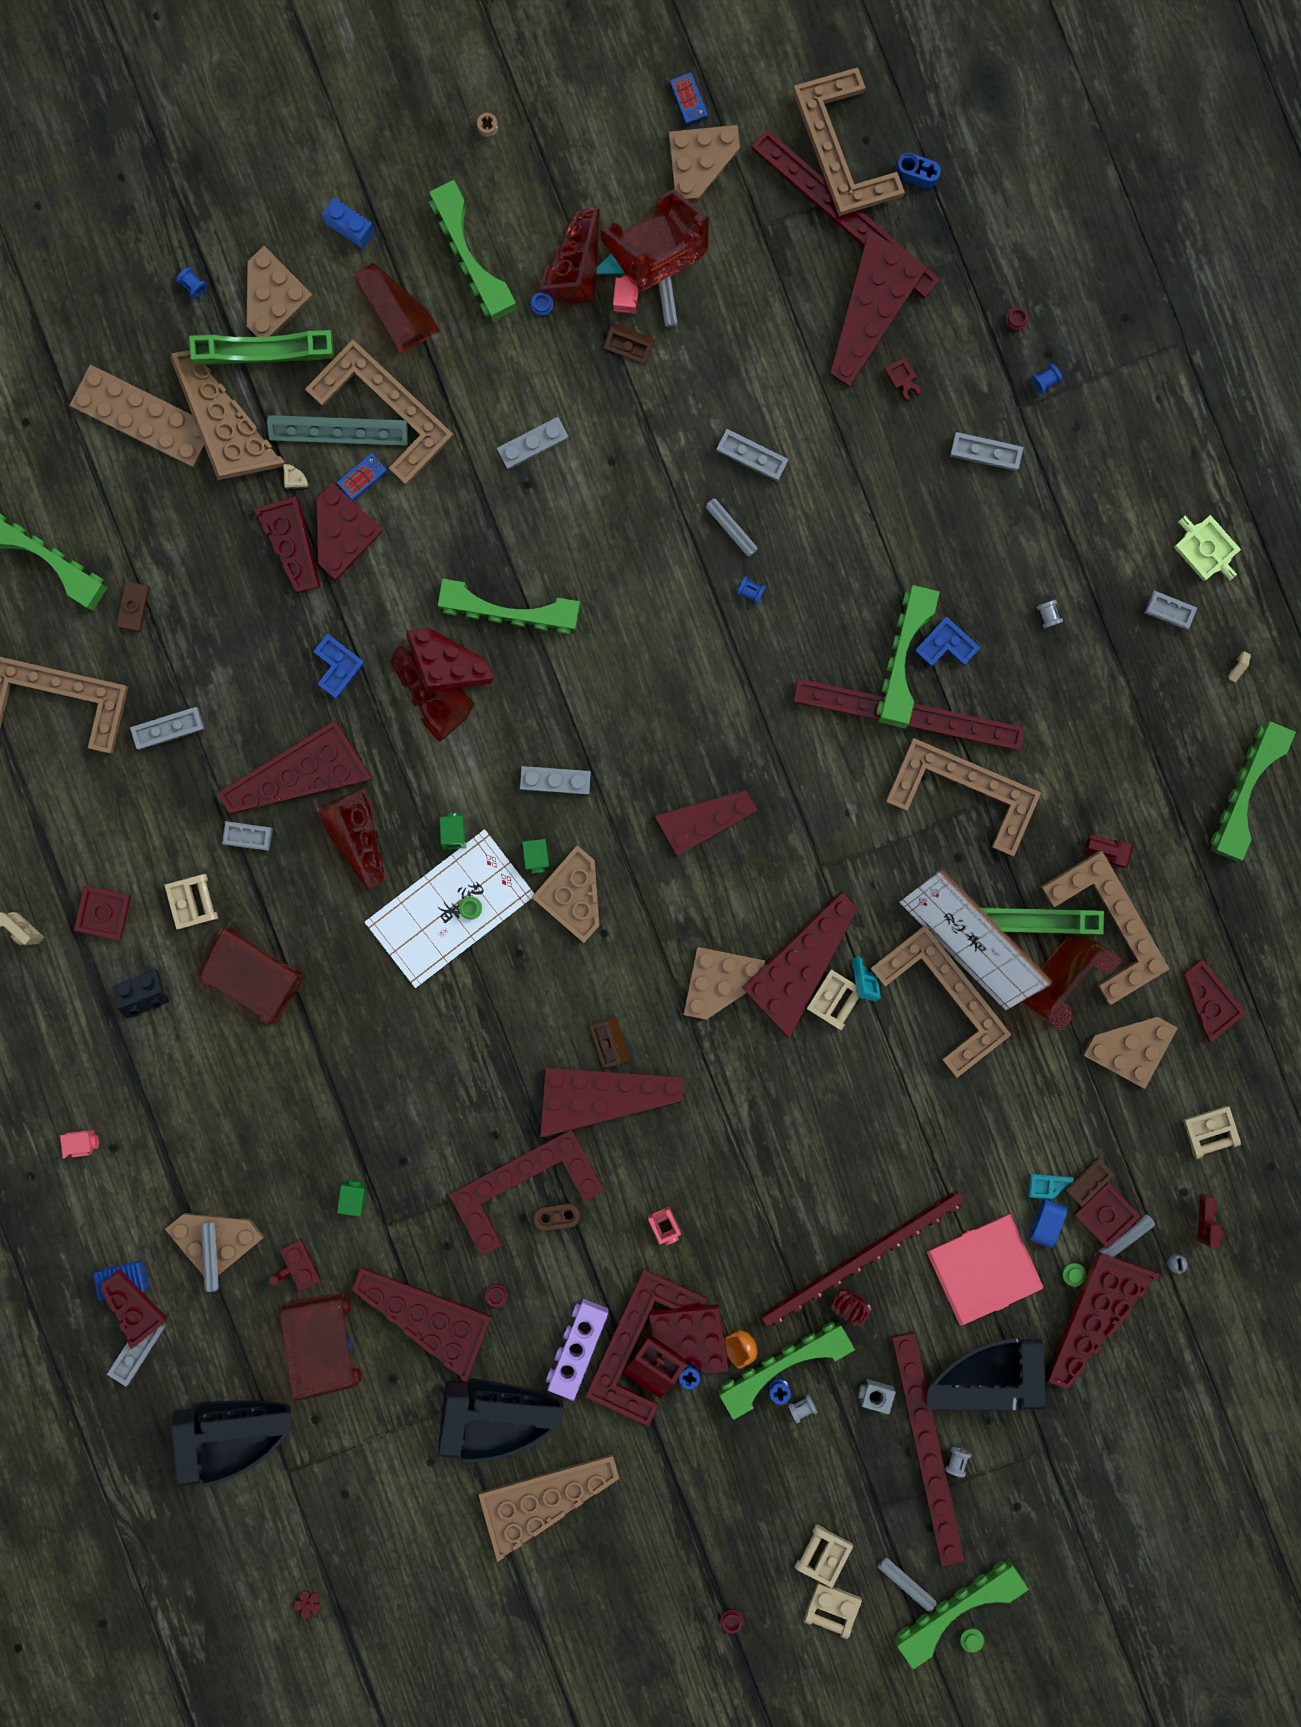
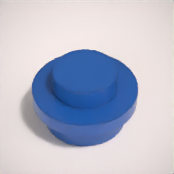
(542, 304)

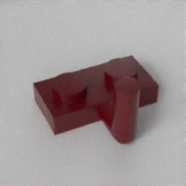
(298, 1265)

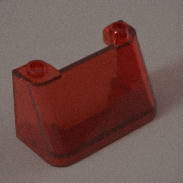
(660, 243)
(1065, 971)
(250, 975)
(318, 1345)

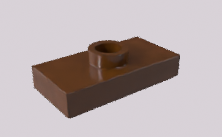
(133, 606)
(1089, 1182)

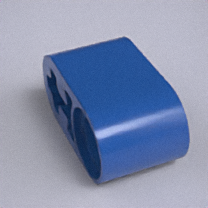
(924, 164)
(1047, 1223)

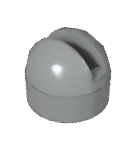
(1173, 1265)

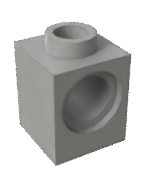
(884, 1403)

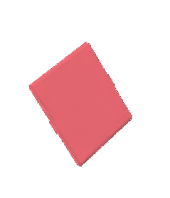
(985, 1269)

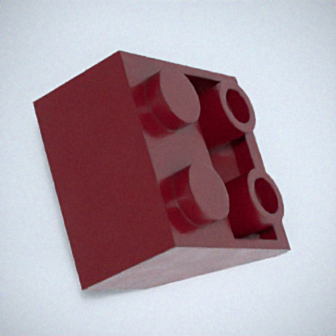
(655, 1366)

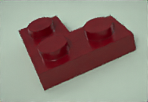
(1209, 1231)

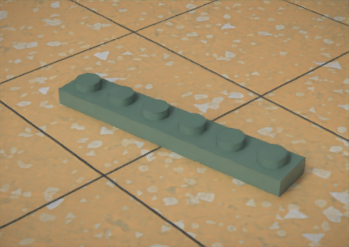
(337, 430)

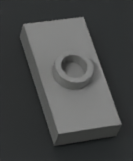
(1170, 610)
(247, 836)

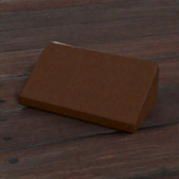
(629, 343)
(609, 1042)

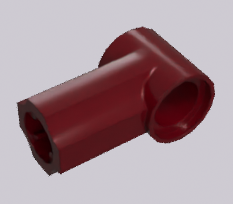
(1115, 851)

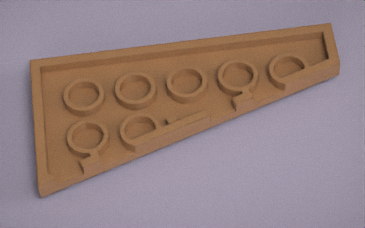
(224, 427)
(535, 1503)

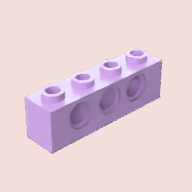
(569, 1384)

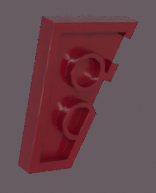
(1212, 1000)
(134, 1310)

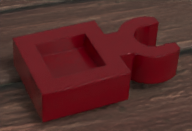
(901, 375)

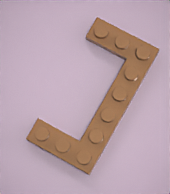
(845, 194)
(357, 361)
(108, 695)
(1018, 796)
(1099, 873)
(989, 1027)

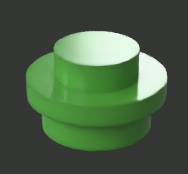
(470, 908)
(1074, 1274)
(971, 1640)

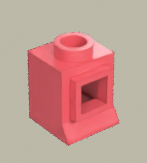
(625, 296)
(79, 1143)
(669, 1236)

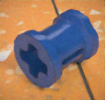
(191, 282)
(1046, 378)
(750, 590)
(694, 1381)
(786, 1394)

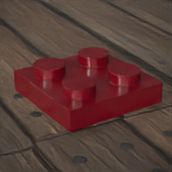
(102, 912)
(1107, 1215)

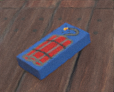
(688, 99)
(362, 477)

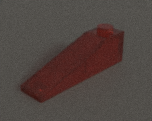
(574, 267)
(399, 312)
(441, 709)
(352, 830)

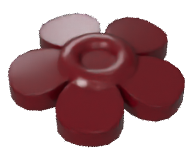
(307, 1603)

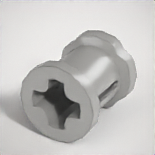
(1049, 614)
(802, 1408)
(958, 1461)

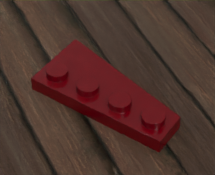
(287, 531)
(701, 821)

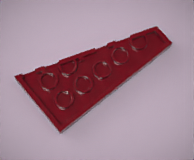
(879, 292)
(307, 768)
(792, 975)
(592, 1097)
(1100, 1309)
(435, 1323)

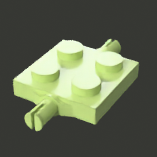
(1207, 548)

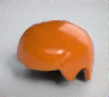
(741, 1348)

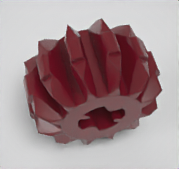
(851, 1307)

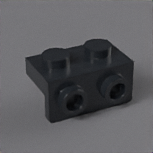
(140, 994)

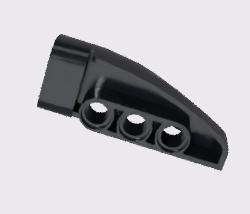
(993, 1379)
(494, 1420)
(226, 1438)

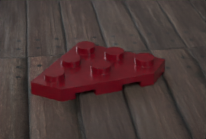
(342, 531)
(445, 662)
(694, 1335)

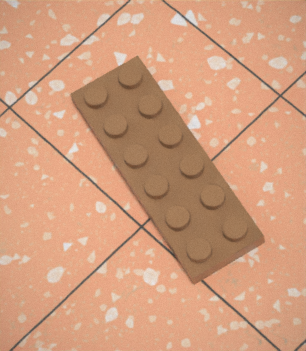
(139, 415)

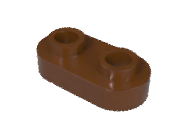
(557, 1216)

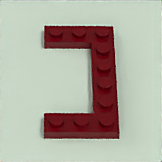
(470, 1197)
(604, 1385)

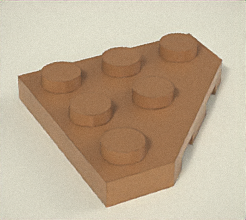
(701, 157)
(272, 294)
(572, 894)
(717, 981)
(1132, 1049)
(233, 1238)

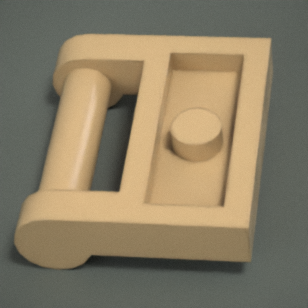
(184, 905)
(20, 928)
(829, 995)
(1209, 1125)
(831, 1559)
(835, 1602)

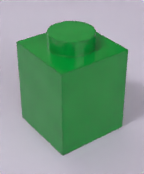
(453, 831)
(536, 855)
(352, 1198)

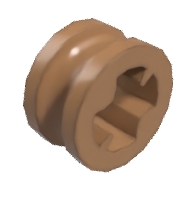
(487, 132)

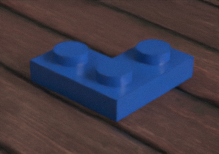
(950, 638)
(343, 665)

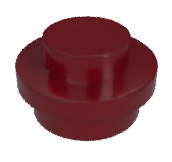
(1016, 318)
(496, 1295)
(731, 1621)

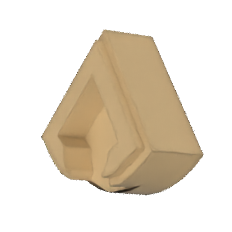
(294, 478)
(1242, 665)

